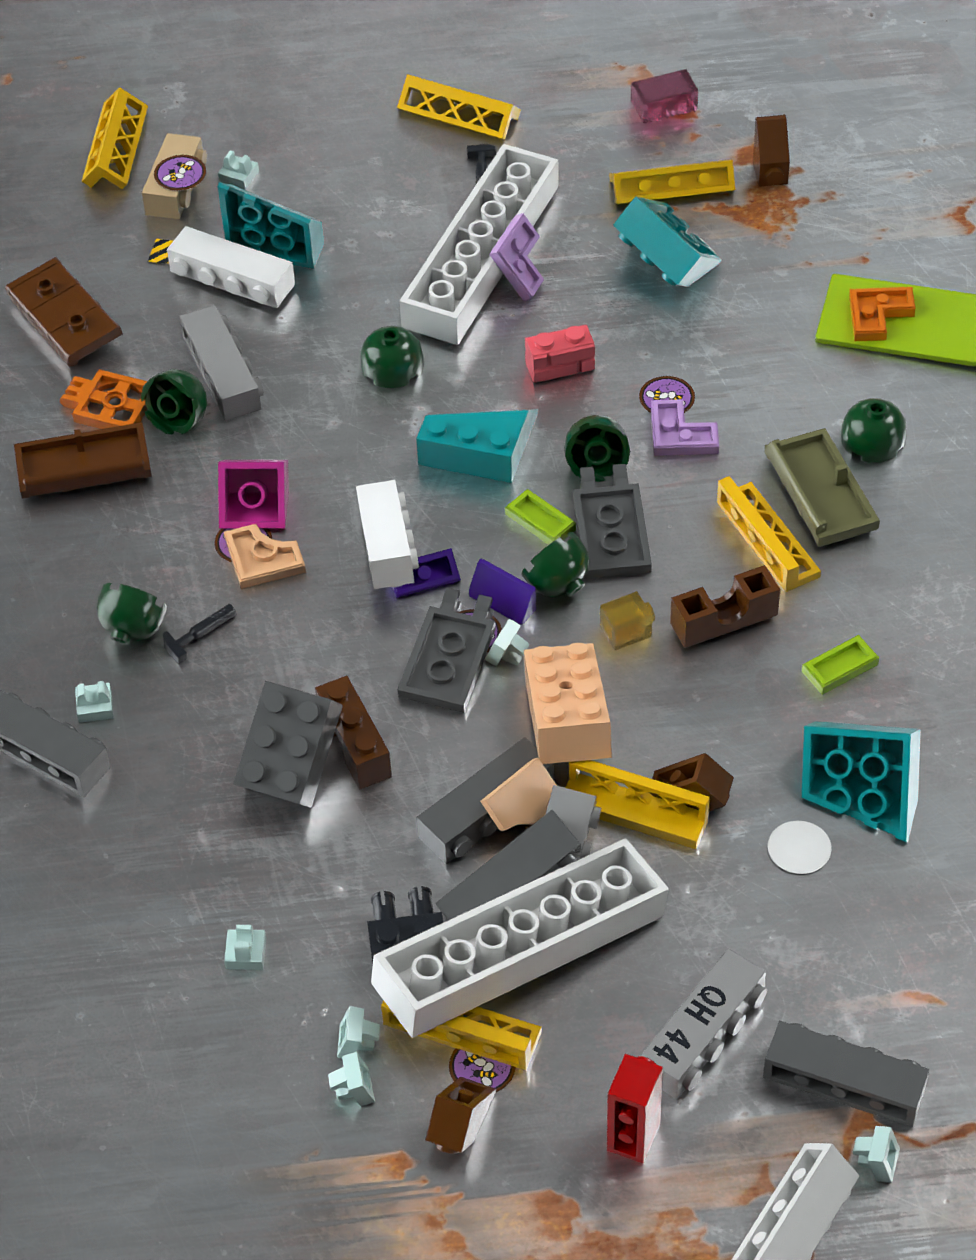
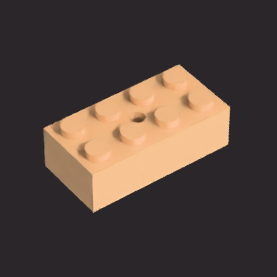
(567, 703)

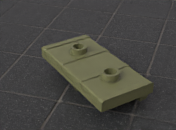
(822, 487)

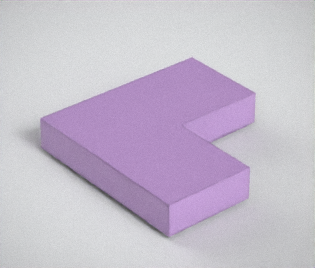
(512, 256)
(675, 436)

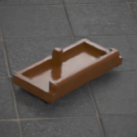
(62, 311)
(82, 460)

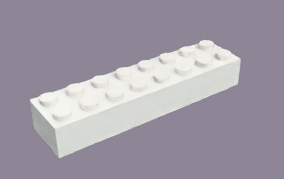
(459, 269)
(518, 937)

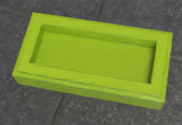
(539, 517)
(840, 664)

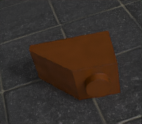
(771, 150)
(698, 775)
(459, 1115)

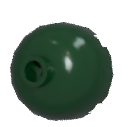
(391, 357)
(174, 401)
(874, 430)
(596, 443)
(559, 568)
(129, 613)

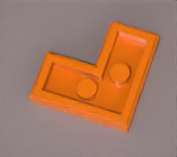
(873, 305)

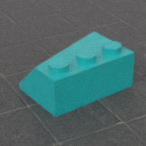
(270, 226)
(665, 241)
(476, 442)
(864, 773)

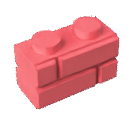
(559, 353)

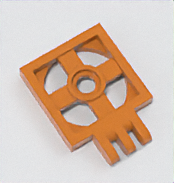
(83, 391)

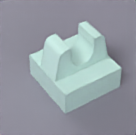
(238, 170)
(507, 645)
(94, 702)
(245, 948)
(356, 1032)
(352, 1080)
(878, 1153)

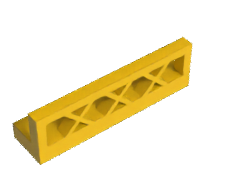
(464, 99)
(110, 133)
(673, 181)
(761, 538)
(637, 808)
(479, 1038)

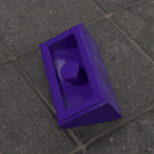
(433, 571)
(509, 594)

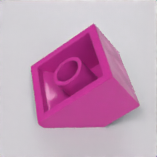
(253, 493)

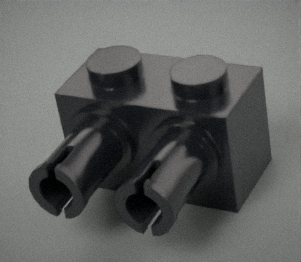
(391, 930)

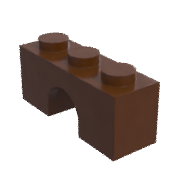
(749, 601)
(360, 740)

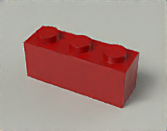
(634, 1107)

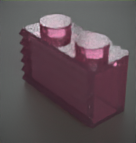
(664, 96)

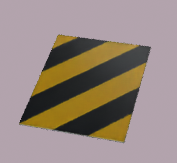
(159, 251)

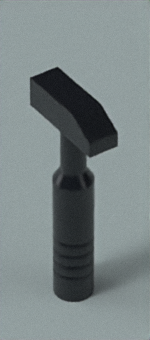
(480, 151)
(174, 646)

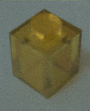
(626, 620)

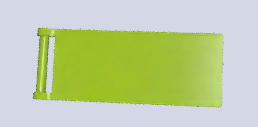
(939, 331)

